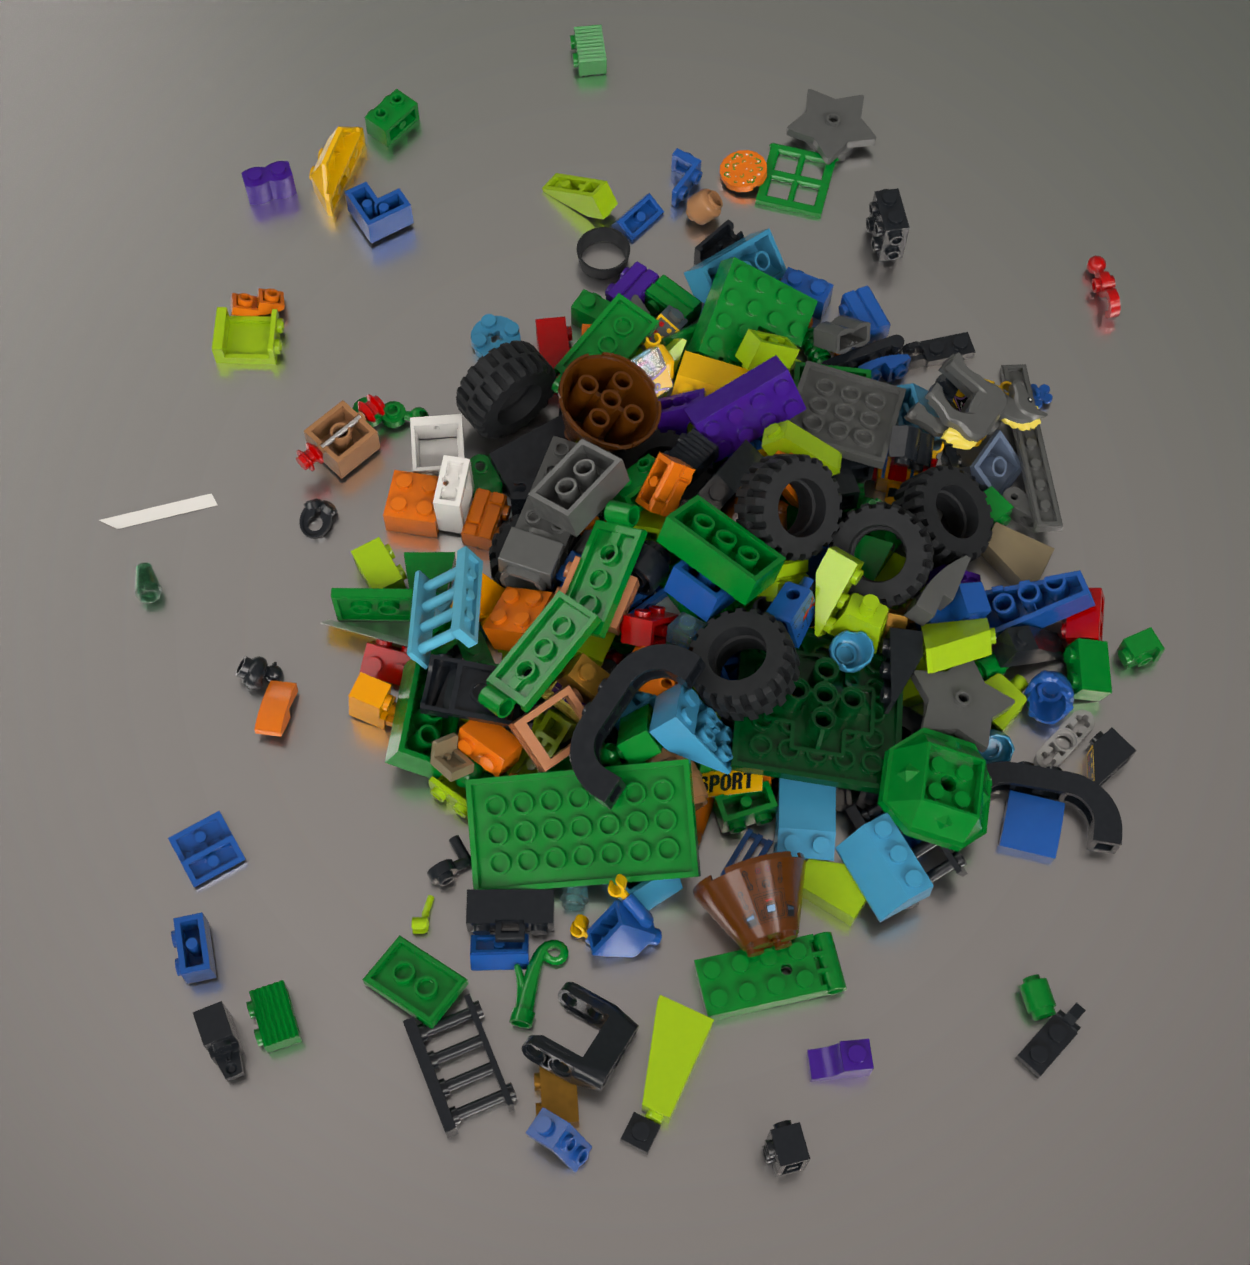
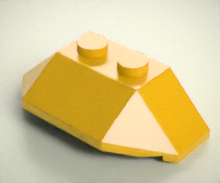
(336, 165)

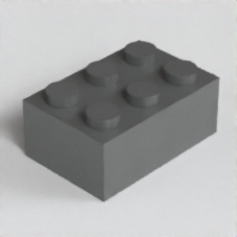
(579, 487)

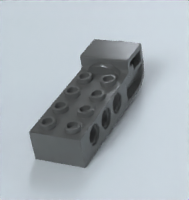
(535, 546)

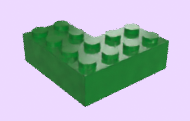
(747, 300)

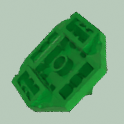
(918, 801)

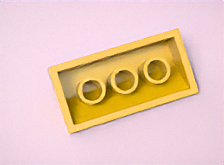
(704, 372)

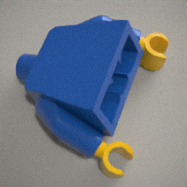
(622, 928)

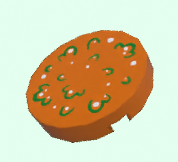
(743, 170)

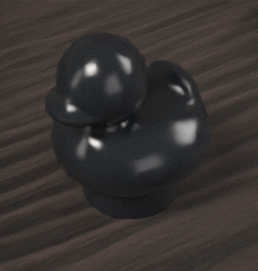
(255, 669)

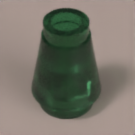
(146, 584)

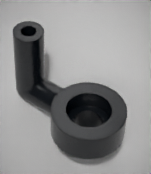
(444, 871)

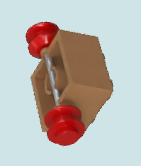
(342, 437)

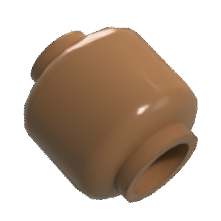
(704, 206)

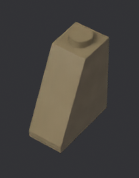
(1016, 555)

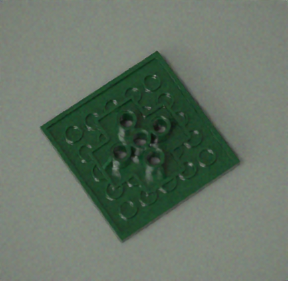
(851, 738)

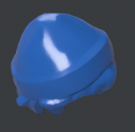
(1049, 697)

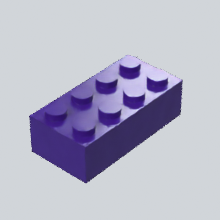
(747, 406)

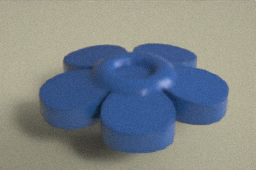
(1041, 394)

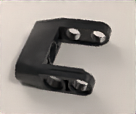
(605, 1051)

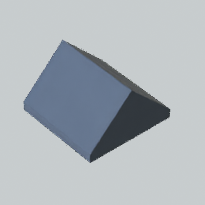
(996, 464)

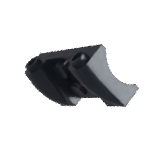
(454, 691)

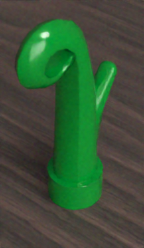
(527, 984)

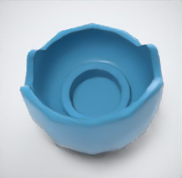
(851, 650)
(999, 747)

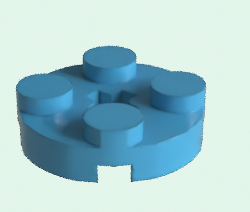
(493, 326)

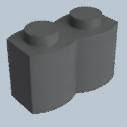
(841, 334)

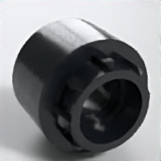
(651, 567)

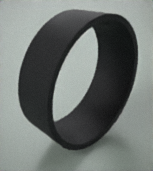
(603, 234)

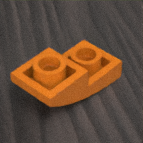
(262, 304)
(275, 707)

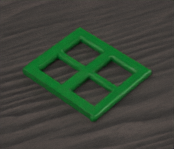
(796, 179)

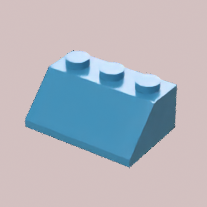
(884, 867)

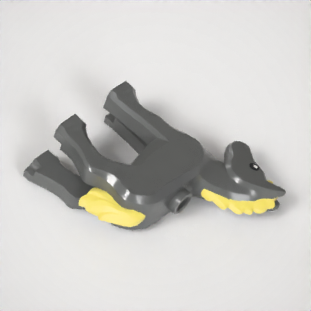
(981, 410)

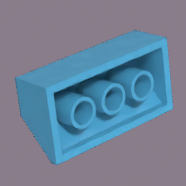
(755, 249)

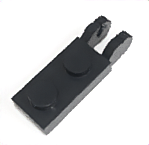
(937, 350)

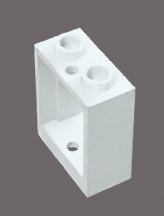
(435, 427)
(453, 500)

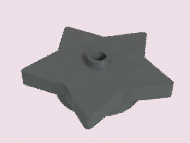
(832, 125)
(960, 703)

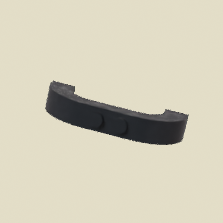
(611, 701)
(1067, 787)

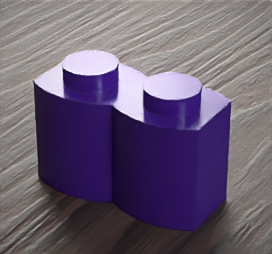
(269, 182)

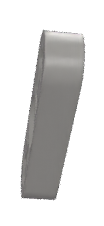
(1065, 729)

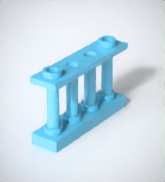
(464, 612)

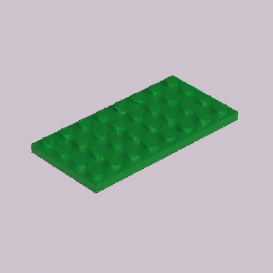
(556, 835)

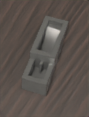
(937, 592)

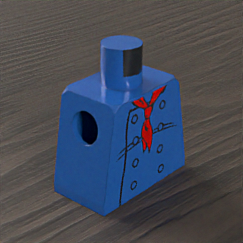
(795, 608)

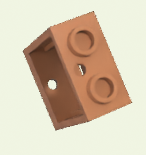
(528, 739)

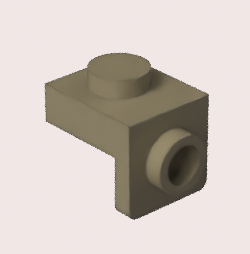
(449, 759)

